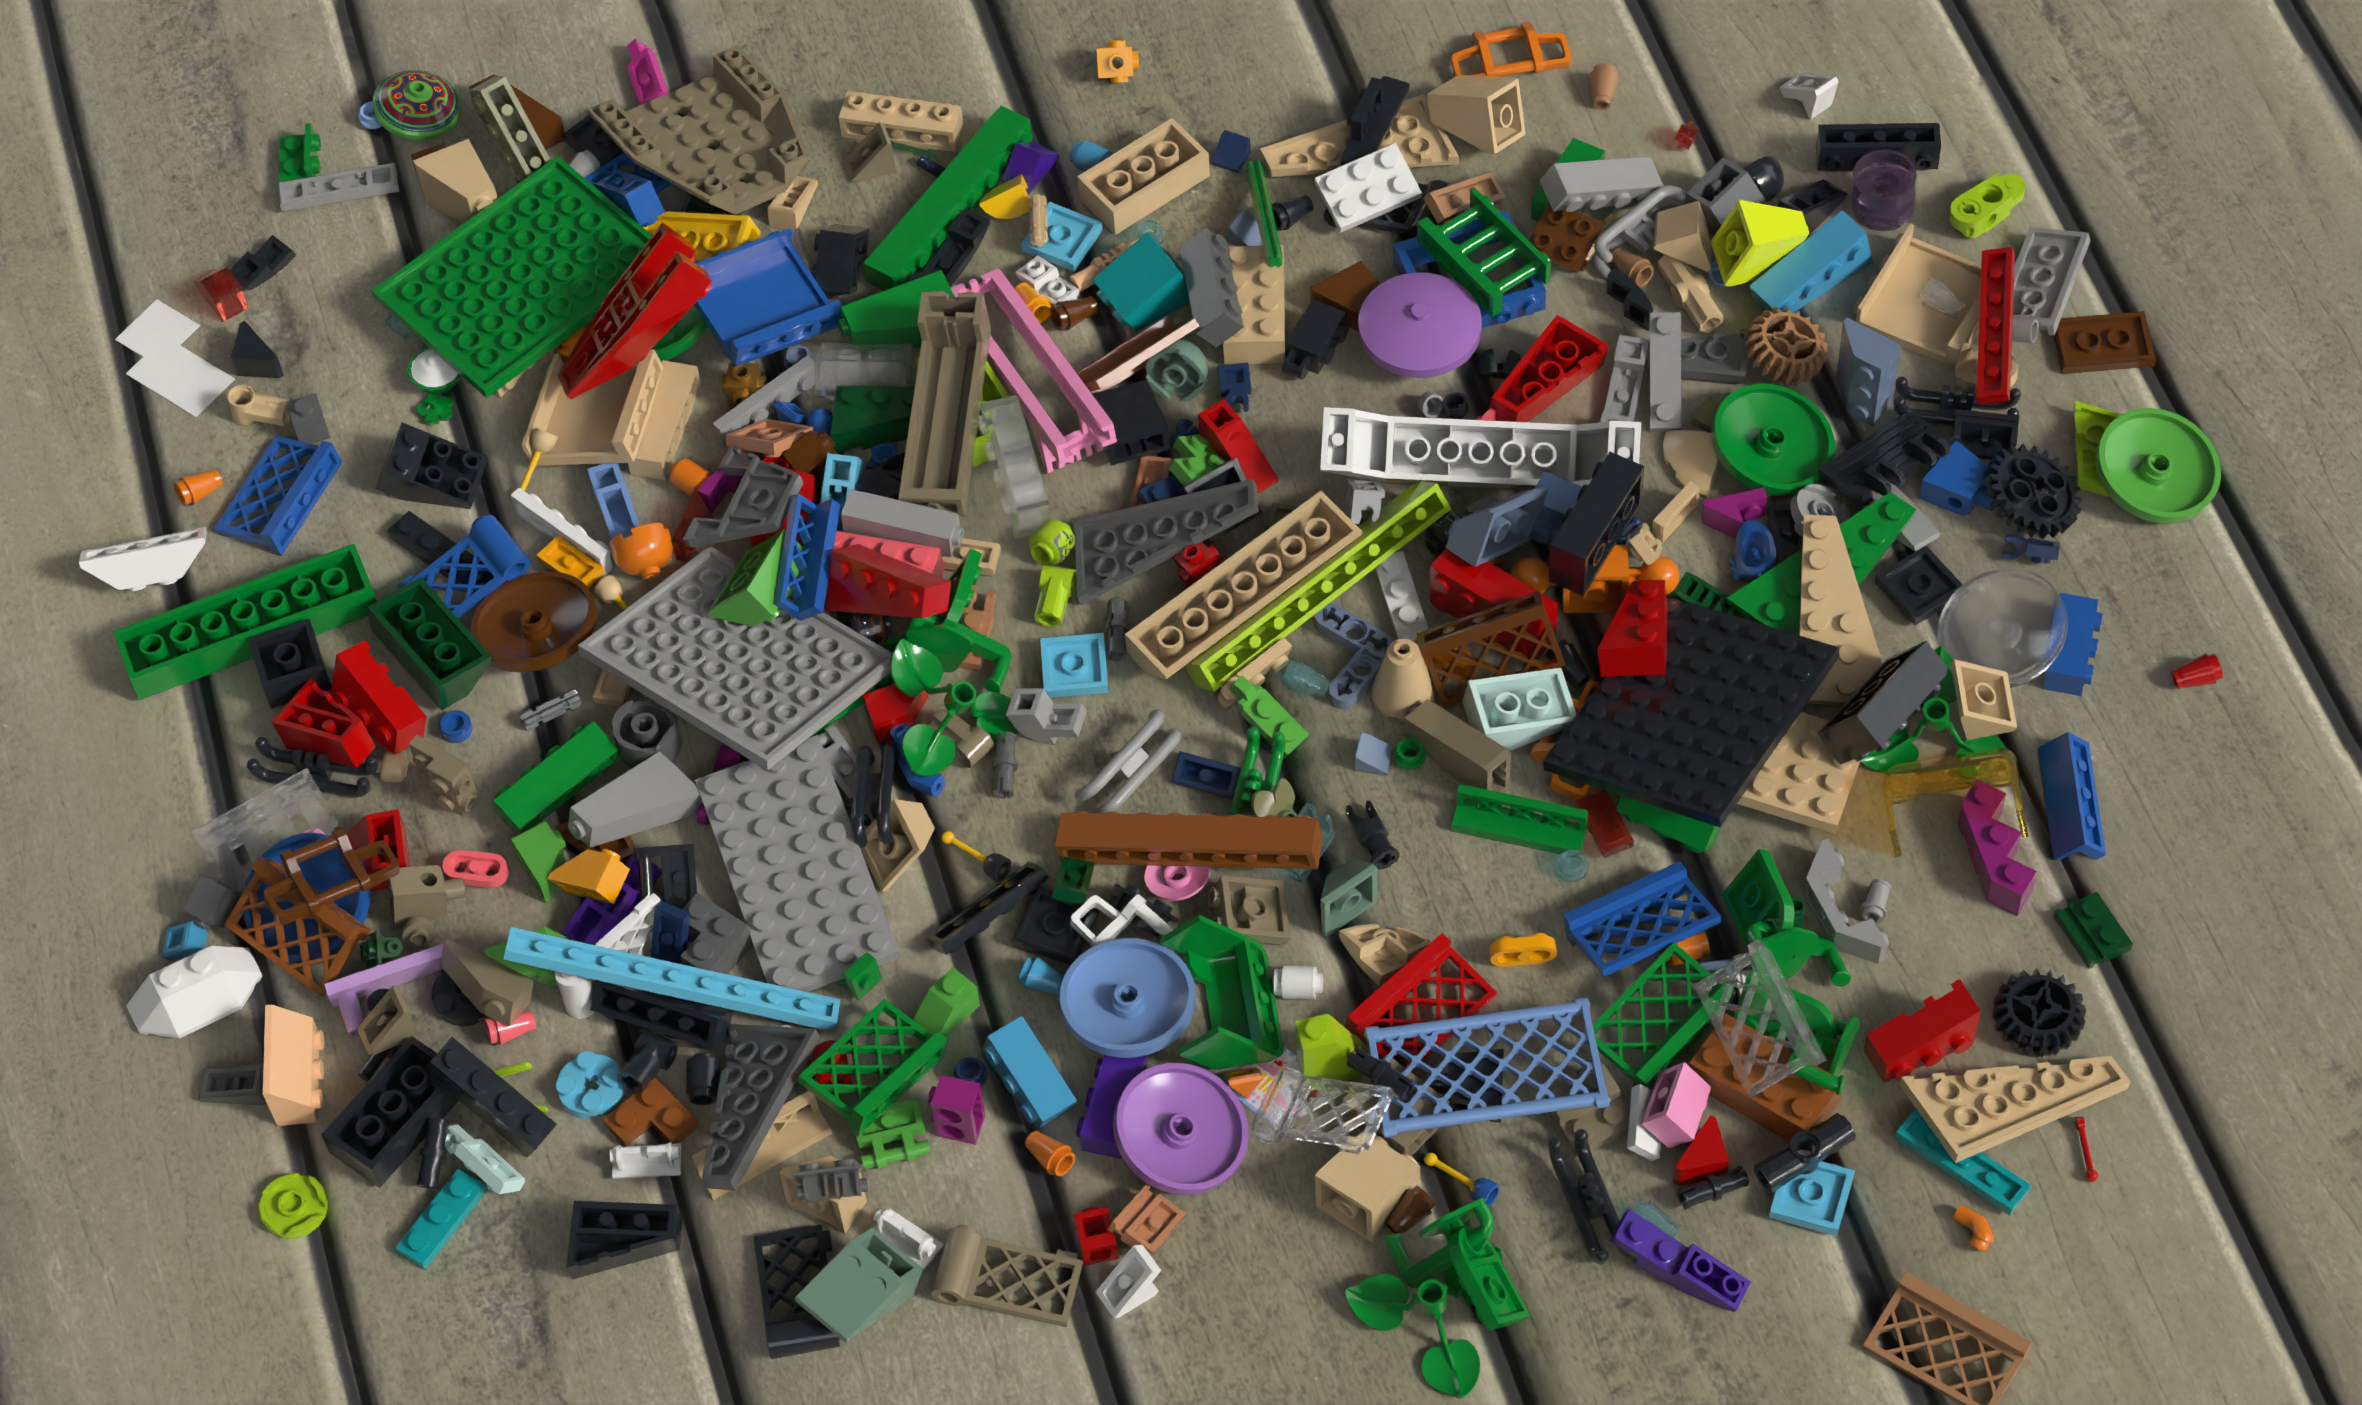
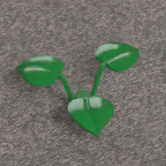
(1935, 718)
(923, 747)
(1380, 1305)

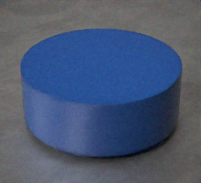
(455, 726)

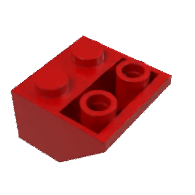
(386, 827)

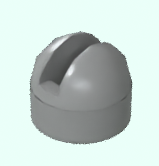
(1435, 401)

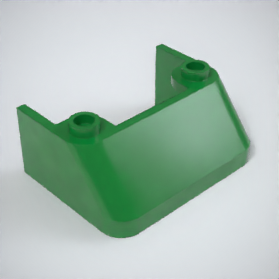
(1237, 995)

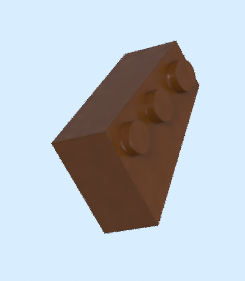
(544, 121)

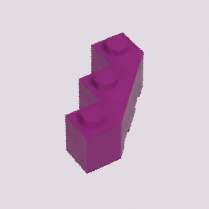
(1993, 847)

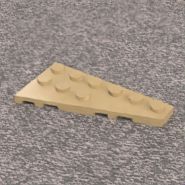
(1321, 149)
(1834, 610)
(2004, 1102)

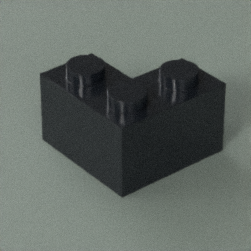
(838, 257)

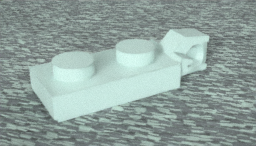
(483, 1161)

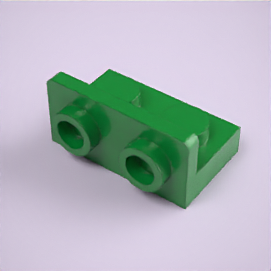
(299, 155)

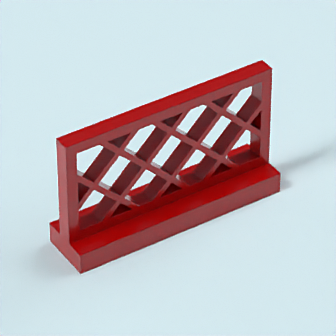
(1406, 981)

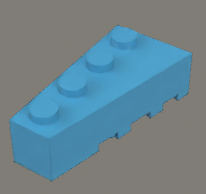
(1814, 266)

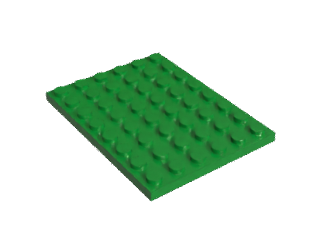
(516, 276)

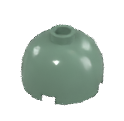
(1177, 370)

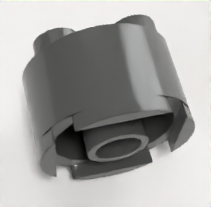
(644, 730)

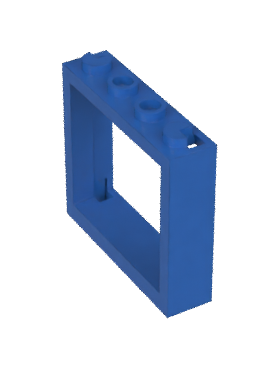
(1514, 305)

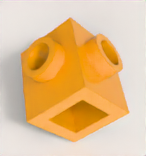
(1108, 69)

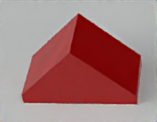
(1703, 1155)

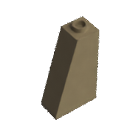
(1459, 748)

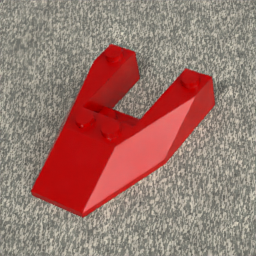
(637, 312)

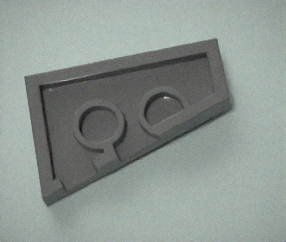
(1715, 358)

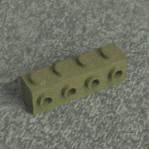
(509, 127)

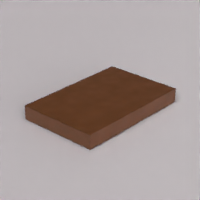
(2104, 343)

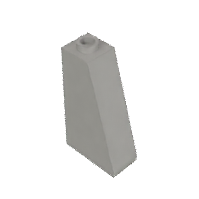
(901, 521)
(635, 802)

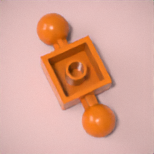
(1608, 586)

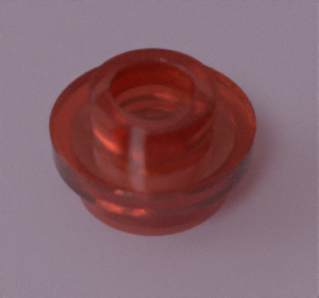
(1686, 135)

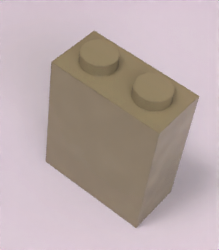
(1408, 1141)

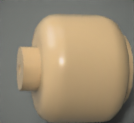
(392, 767)

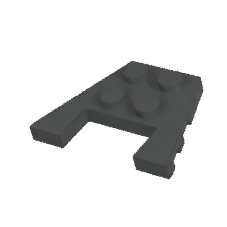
(757, 505)

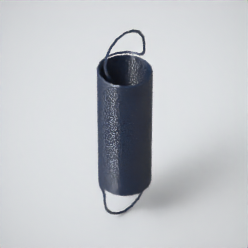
(929, 165)

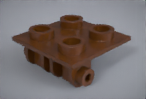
(1566, 237)

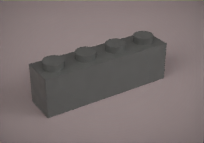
(1211, 287)

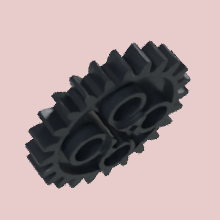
(2032, 491)

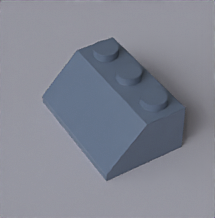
(1866, 371)
(1496, 527)

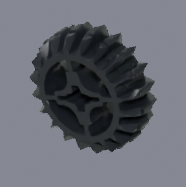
(2019, 1003)

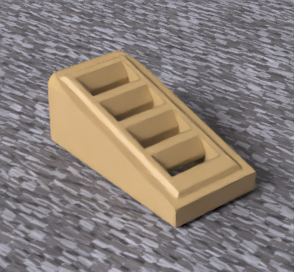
(790, 207)

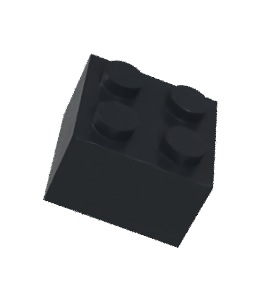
(288, 660)

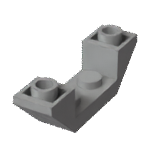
(1859, 939)

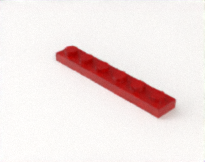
(1995, 326)

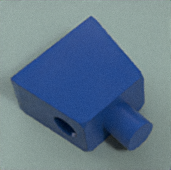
(1957, 482)

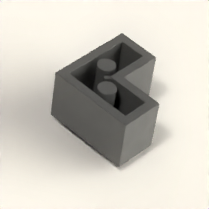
(716, 937)

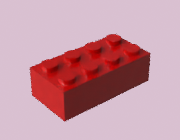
(1467, 589)

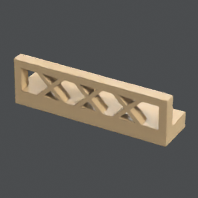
(787, 1136)

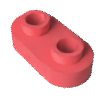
(477, 866)

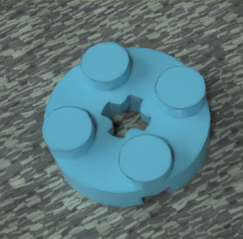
(588, 1068)

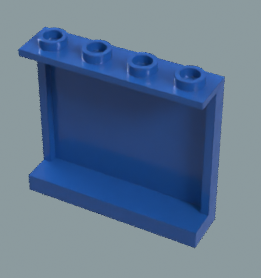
(763, 299)

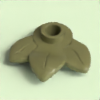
(1276, 803)

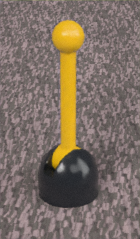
(994, 865)

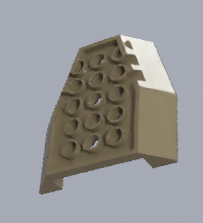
(729, 110)

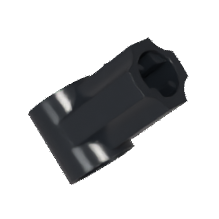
(649, 1056)

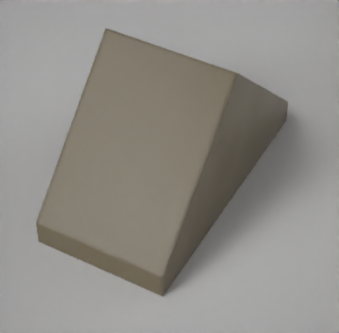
(872, 156)
(387, 1023)

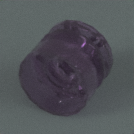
(1884, 190)

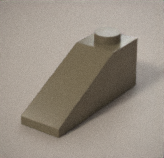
(486, 983)

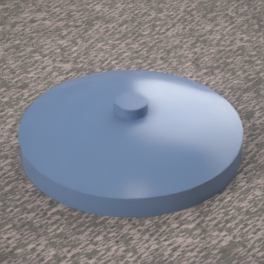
(1127, 997)

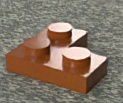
(651, 1108)

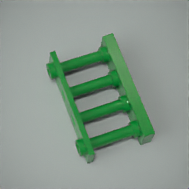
(1472, 275)

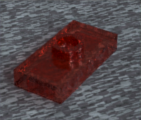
(1605, 824)

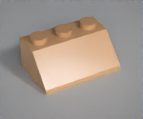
(292, 1066)

